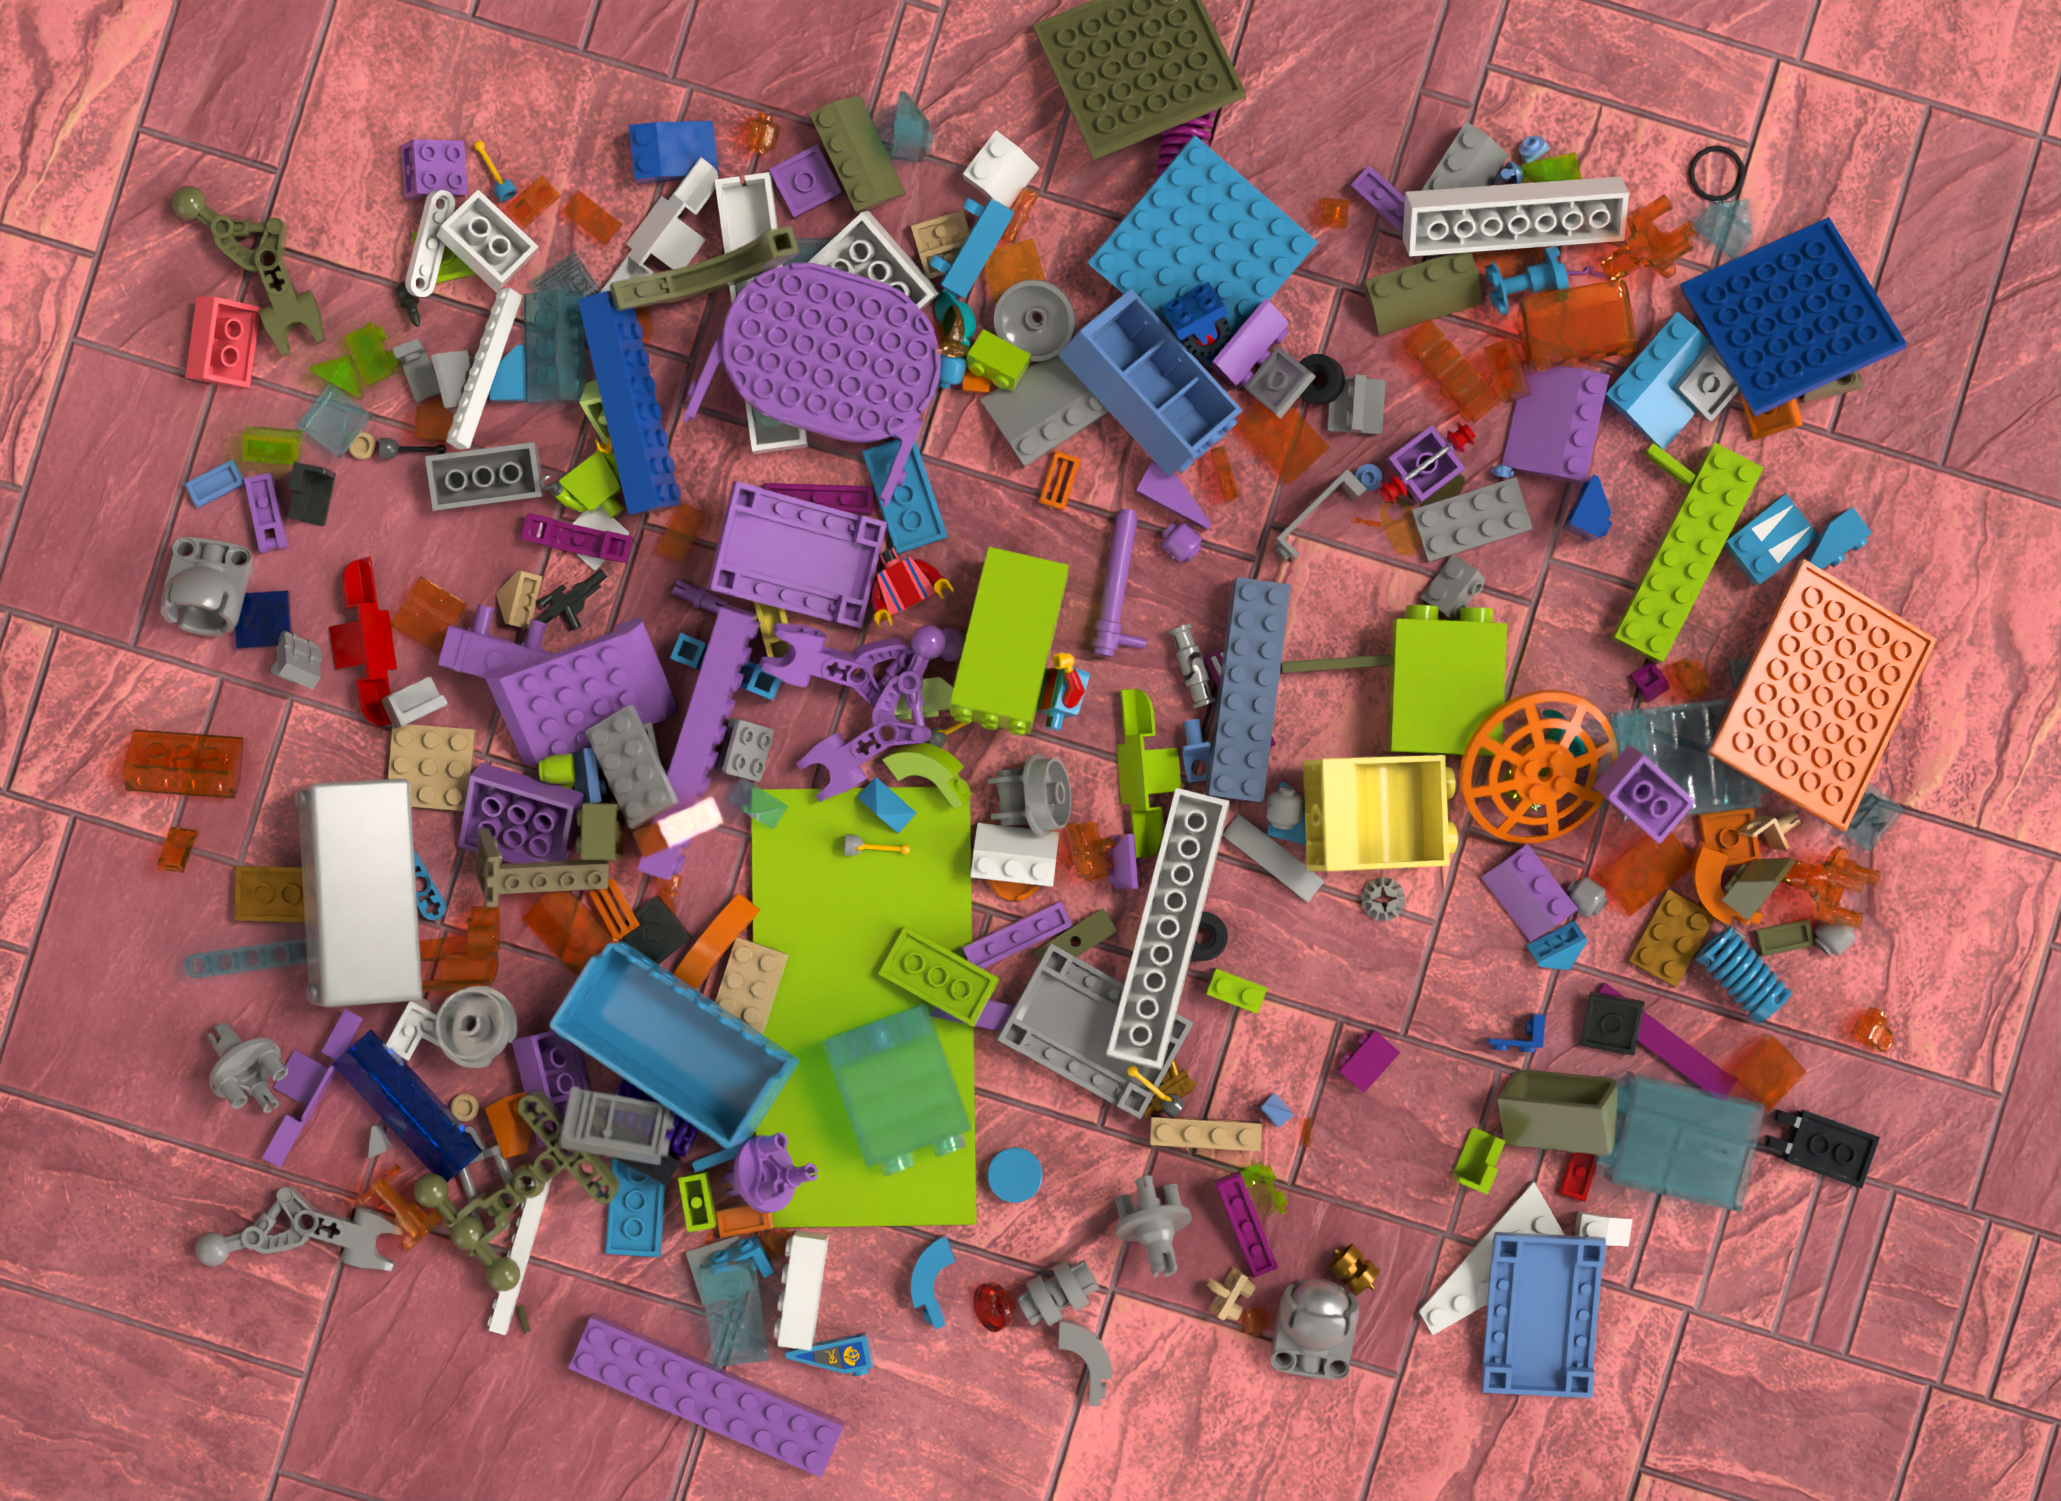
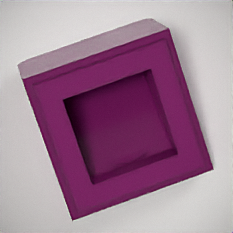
(1649, 681)

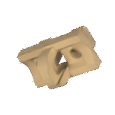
(1227, 1293)

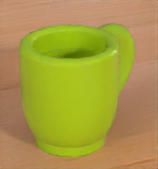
(558, 770)

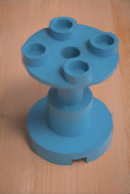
(1538, 278)

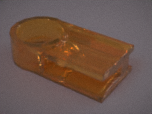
(1224, 473)

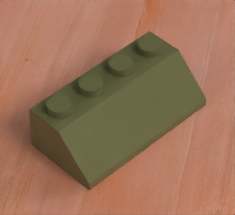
(857, 154)
(1423, 292)

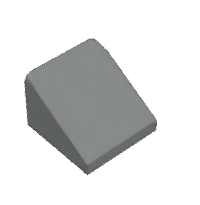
(378, 1141)

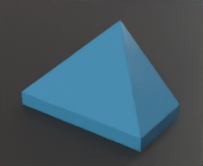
(886, 805)
(1559, 947)

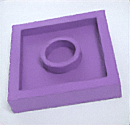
(805, 181)

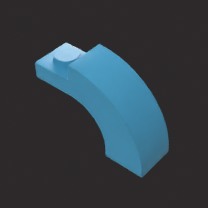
(928, 1265)

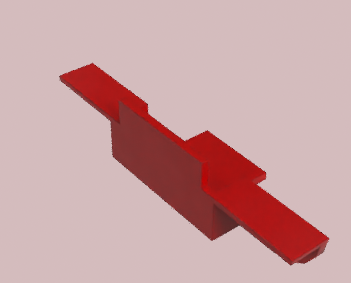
(365, 640)

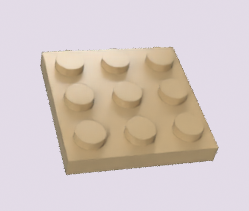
(434, 762)

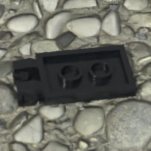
(1825, 1146)

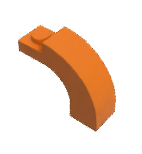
(1706, 877)

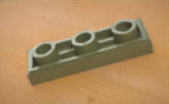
(1090, 931)

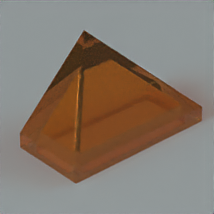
(177, 849)

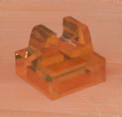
(1334, 213)
(773, 1242)

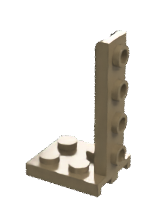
(501, 878)

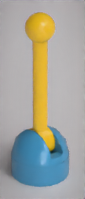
(503, 188)

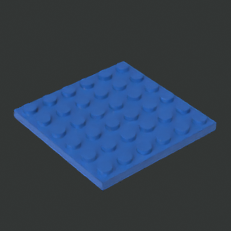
(1792, 316)

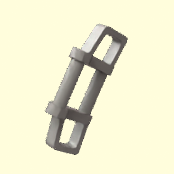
(503, 1167)

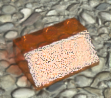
(1645, 871)
(568, 928)

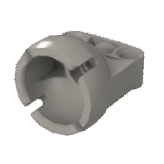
(206, 585)

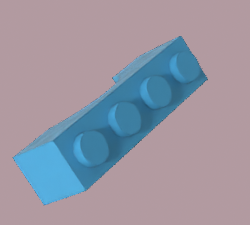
(692, 653)

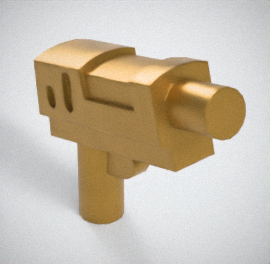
(1174, 1083)

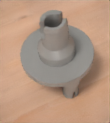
(245, 1068)
(1153, 1224)

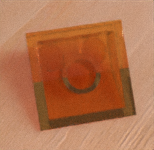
(1768, 1071)

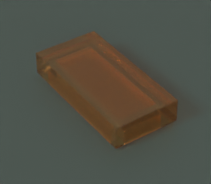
(592, 218)
(681, 532)

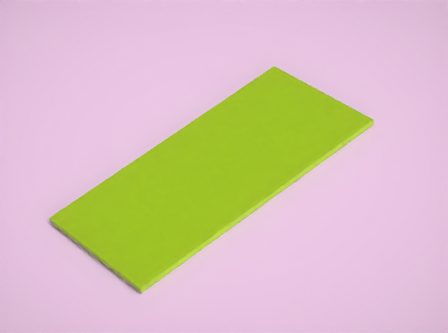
(838, 927)

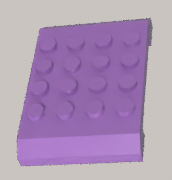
(796, 555)
(568, 692)

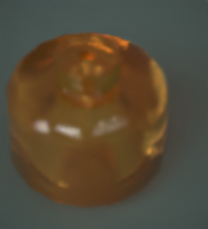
(1254, 1321)

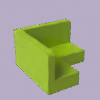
(1478, 1160)

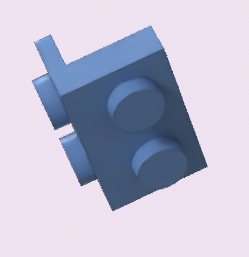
(589, 777)

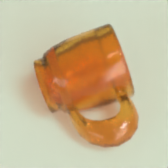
(1871, 1028)

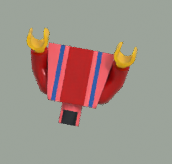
(904, 585)

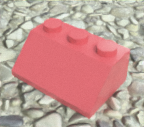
(223, 342)

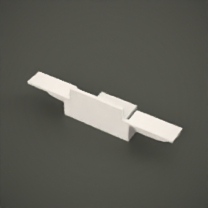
(662, 230)

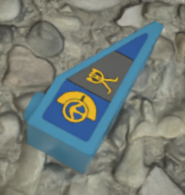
(842, 1354)

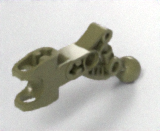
(286, 306)

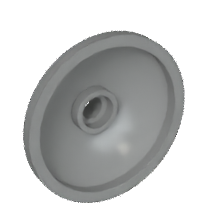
(1016, 321)

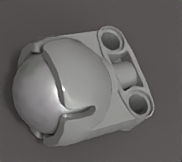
(1315, 1328)

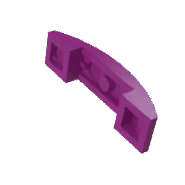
(577, 539)

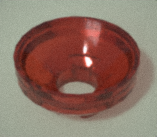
(989, 1307)

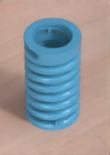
(1733, 944)

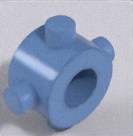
(1502, 471)

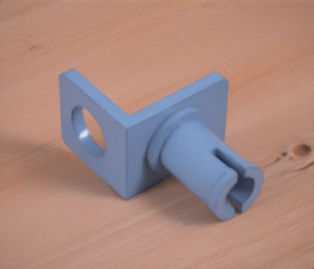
(1195, 750)

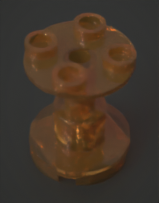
(408, 1216)

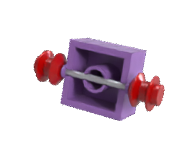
(1426, 464)

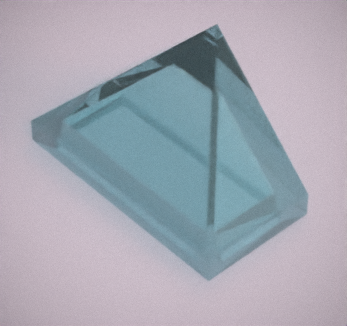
(757, 803)

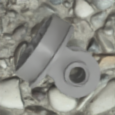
(1034, 794)
(493, 1030)

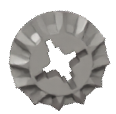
(1374, 890)

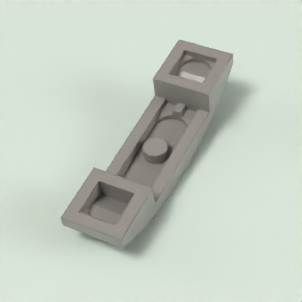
(1273, 858)

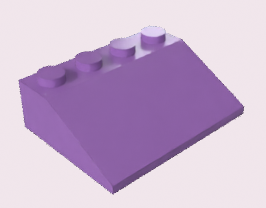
(1557, 424)
(524, 815)

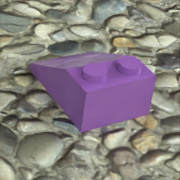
(1644, 793)

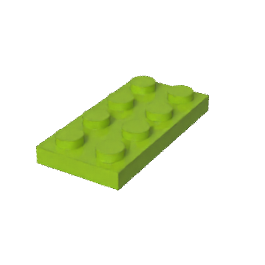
(939, 976)

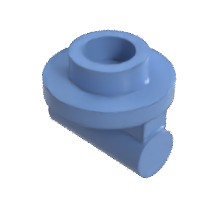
(1511, 174)
(1369, 476)

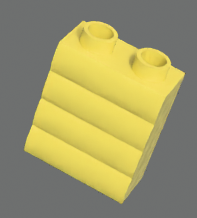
(1378, 813)

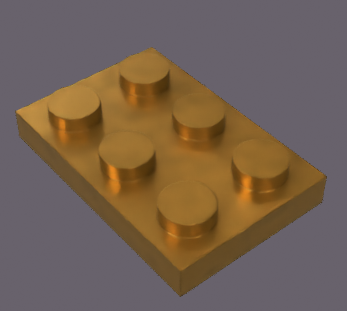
(269, 894)
(1671, 938)

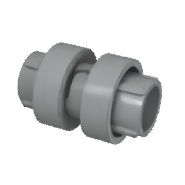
(1066, 1288)

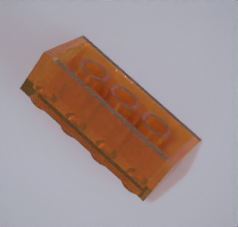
(183, 764)

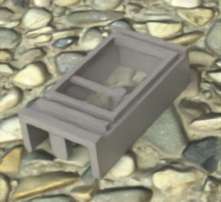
(616, 1126)

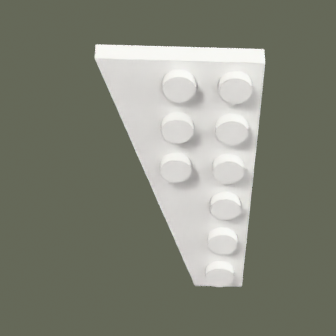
(1468, 1284)

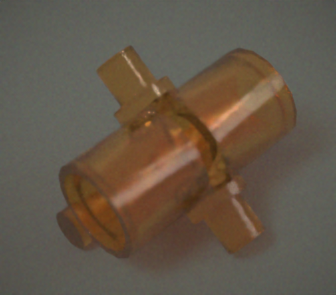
(1088, 851)

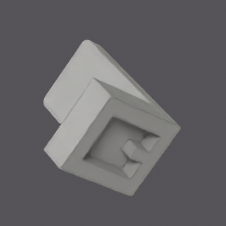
(418, 369)

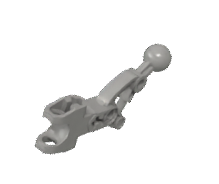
(355, 1235)

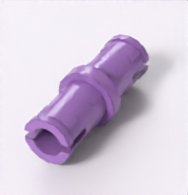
(698, 597)

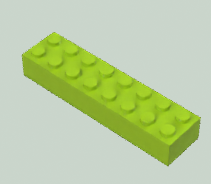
(1686, 553)

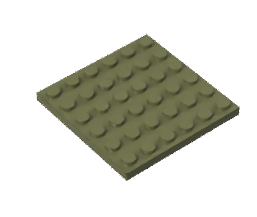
(1137, 67)

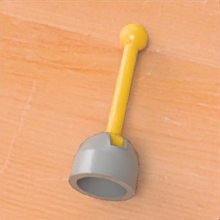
(854, 845)

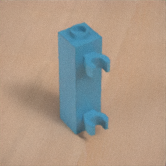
(976, 248)

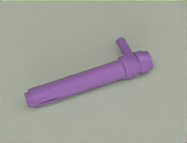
(1108, 626)

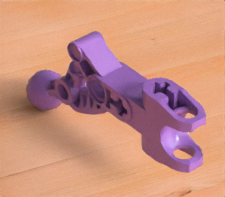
(810, 657)
(845, 759)

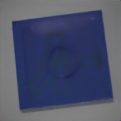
(263, 619)

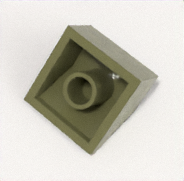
(1755, 883)

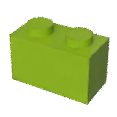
(997, 360)
(1236, 990)
(697, 1201)

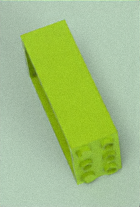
(1009, 641)

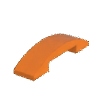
(716, 940)

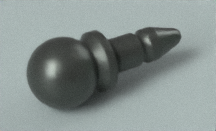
(409, 302)

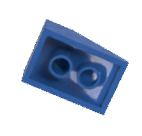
(670, 149)

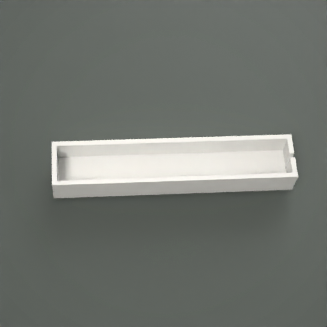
(744, 217)

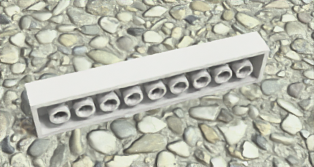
(1168, 929)

